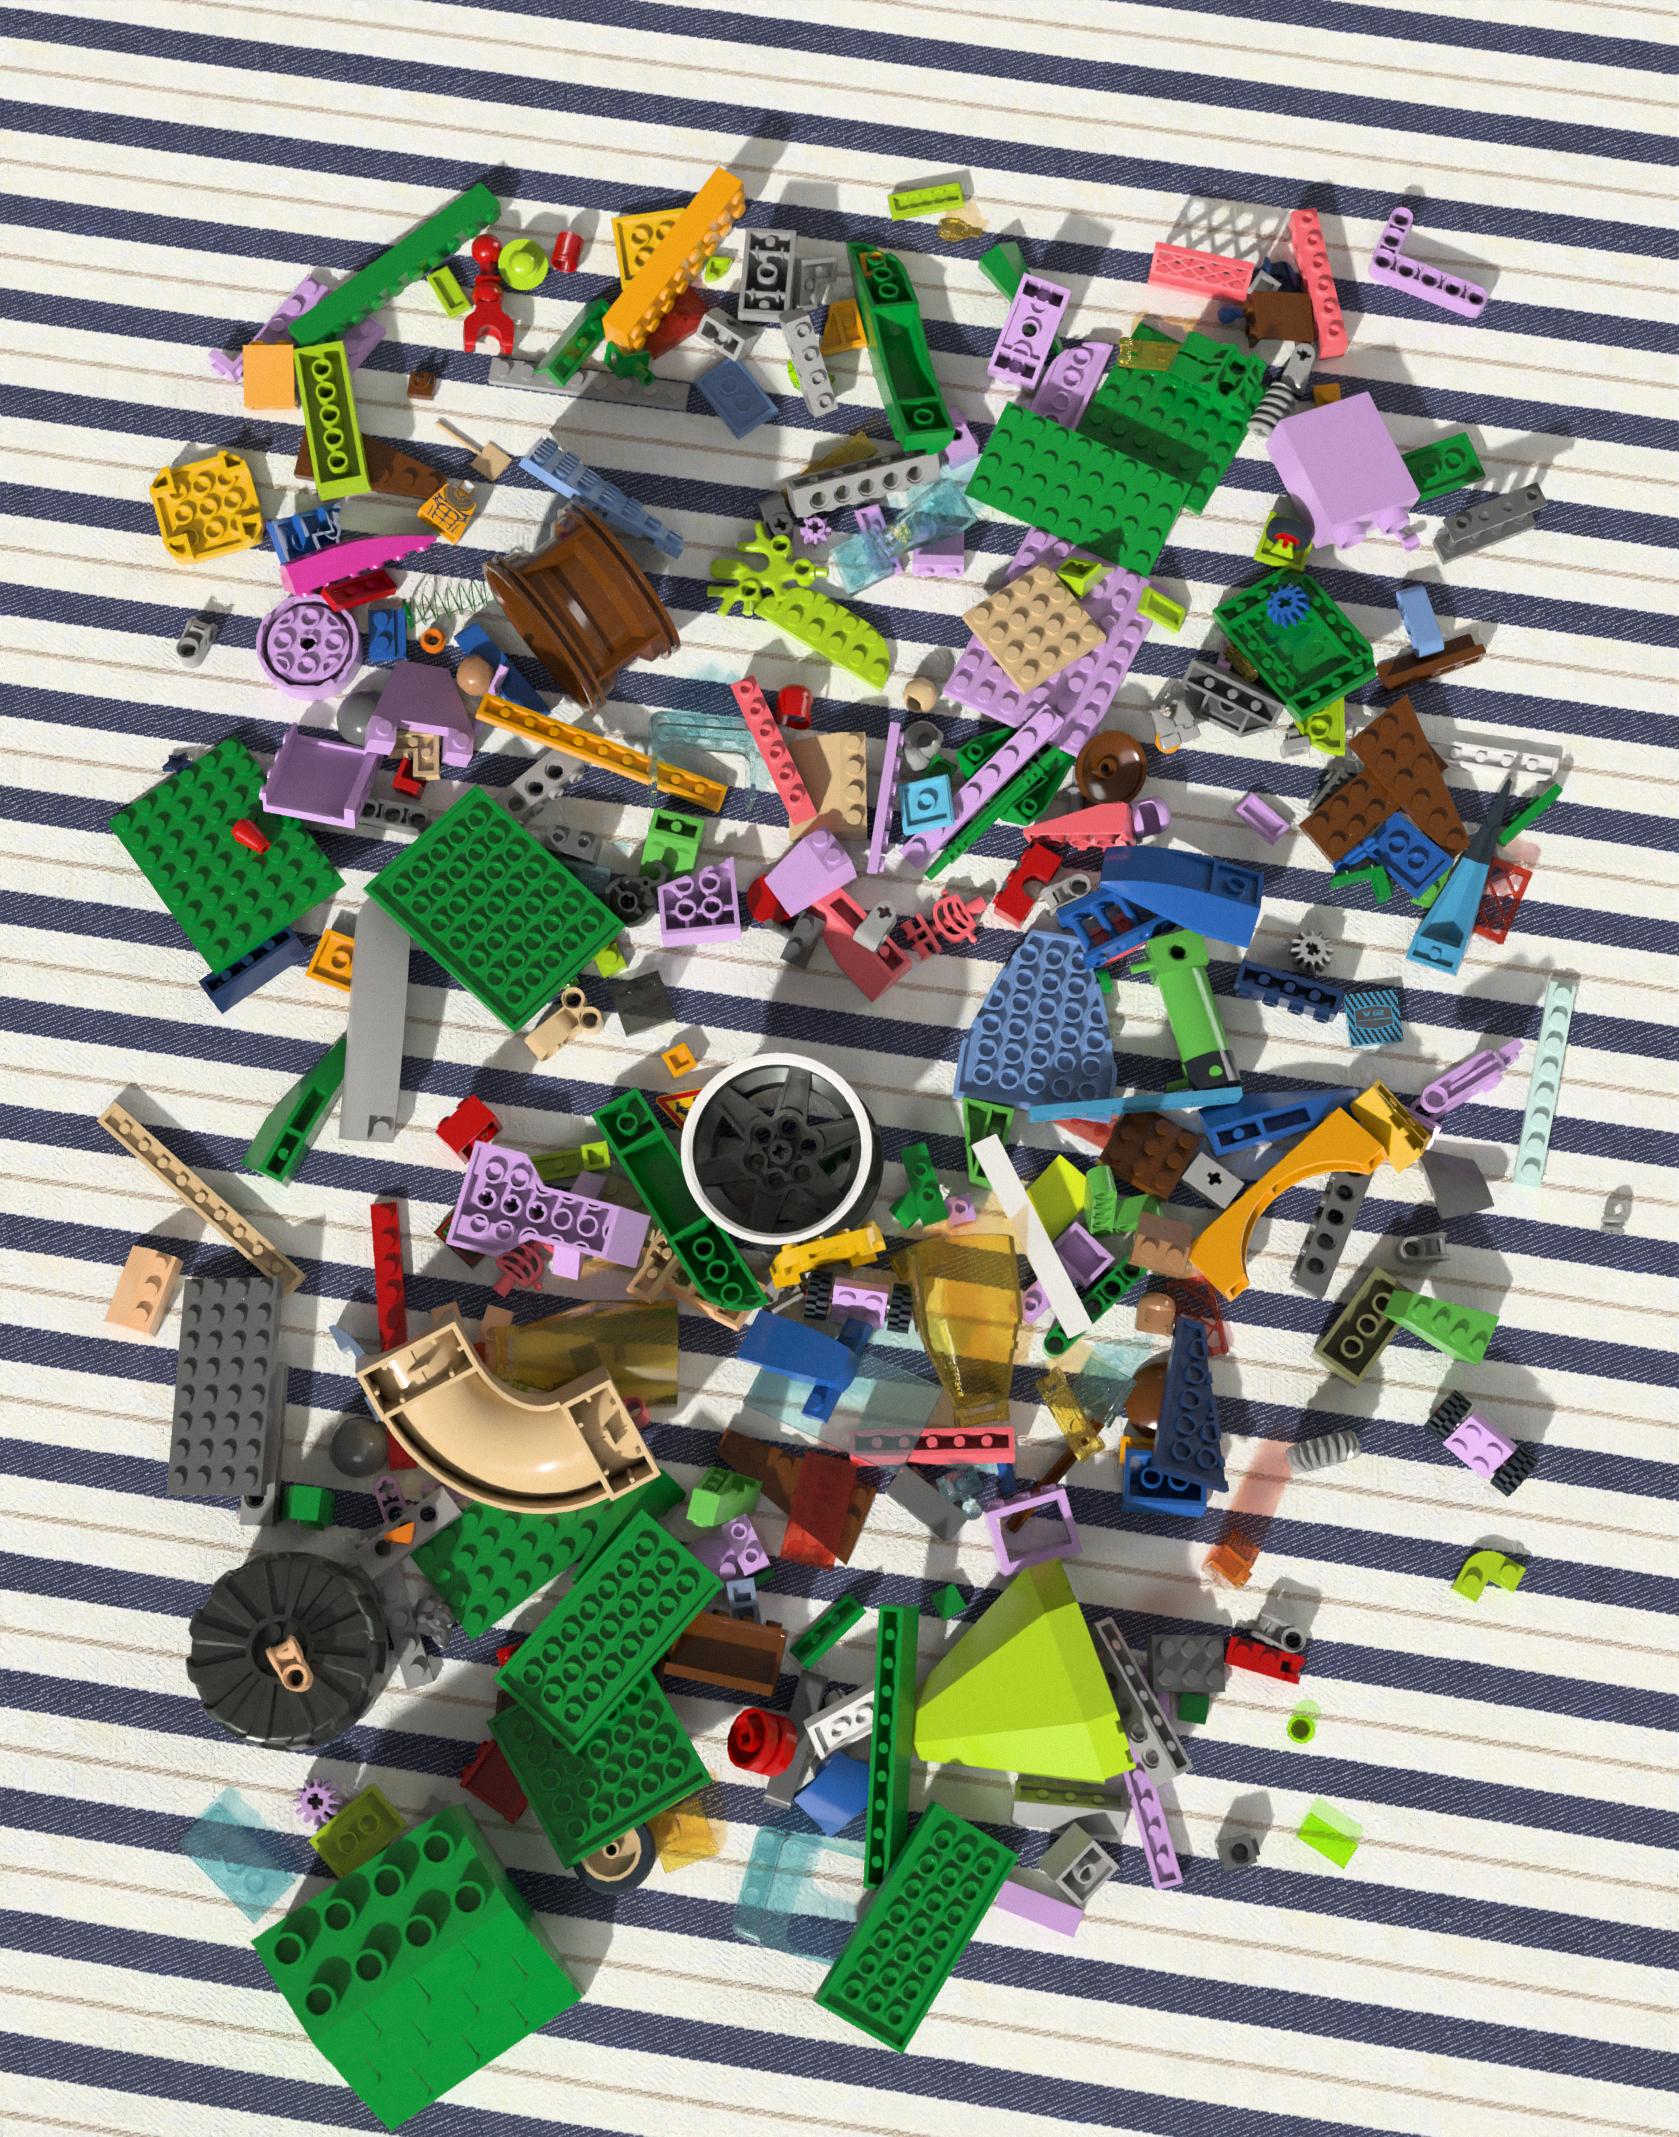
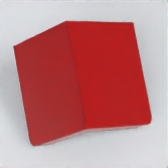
(405, 783)

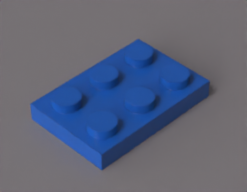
(1409, 856)

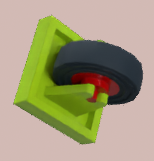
(1284, 543)

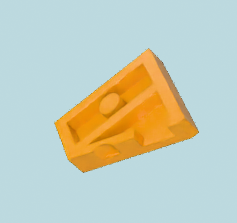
(843, 329)

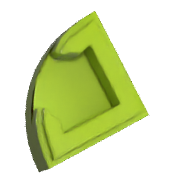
(717, 268)

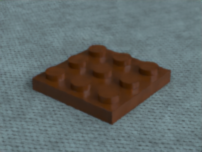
(1149, 1152)

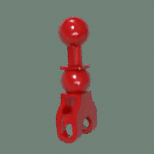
(488, 297)

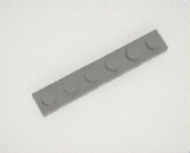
(399, 1614)

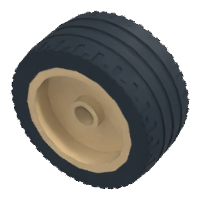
(623, 1870)

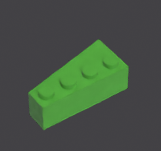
(1447, 1326)

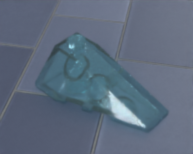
(930, 518)

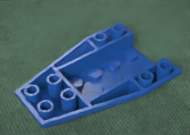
(1187, 889)

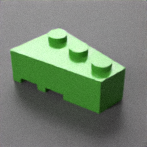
(722, 1497)

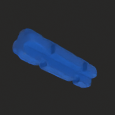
(1356, 854)
(1006, 1472)

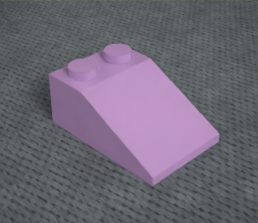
(810, 871)

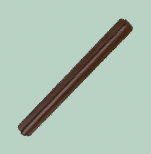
(1054, 1475)

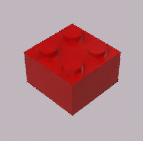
(469, 1123)

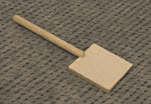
(490, 460)

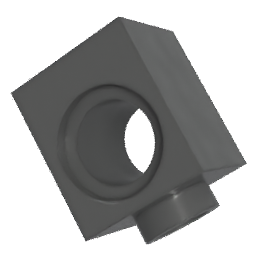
(1224, 1851)

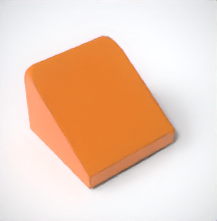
(402, 1535)

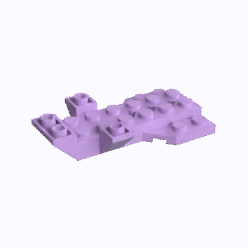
(571, 1221)

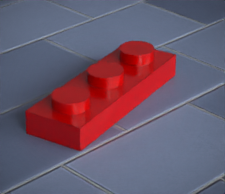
(359, 590)

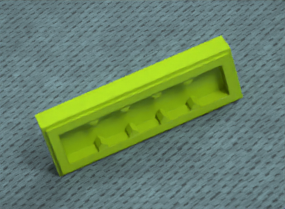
(926, 201)

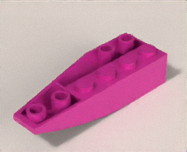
(347, 559)

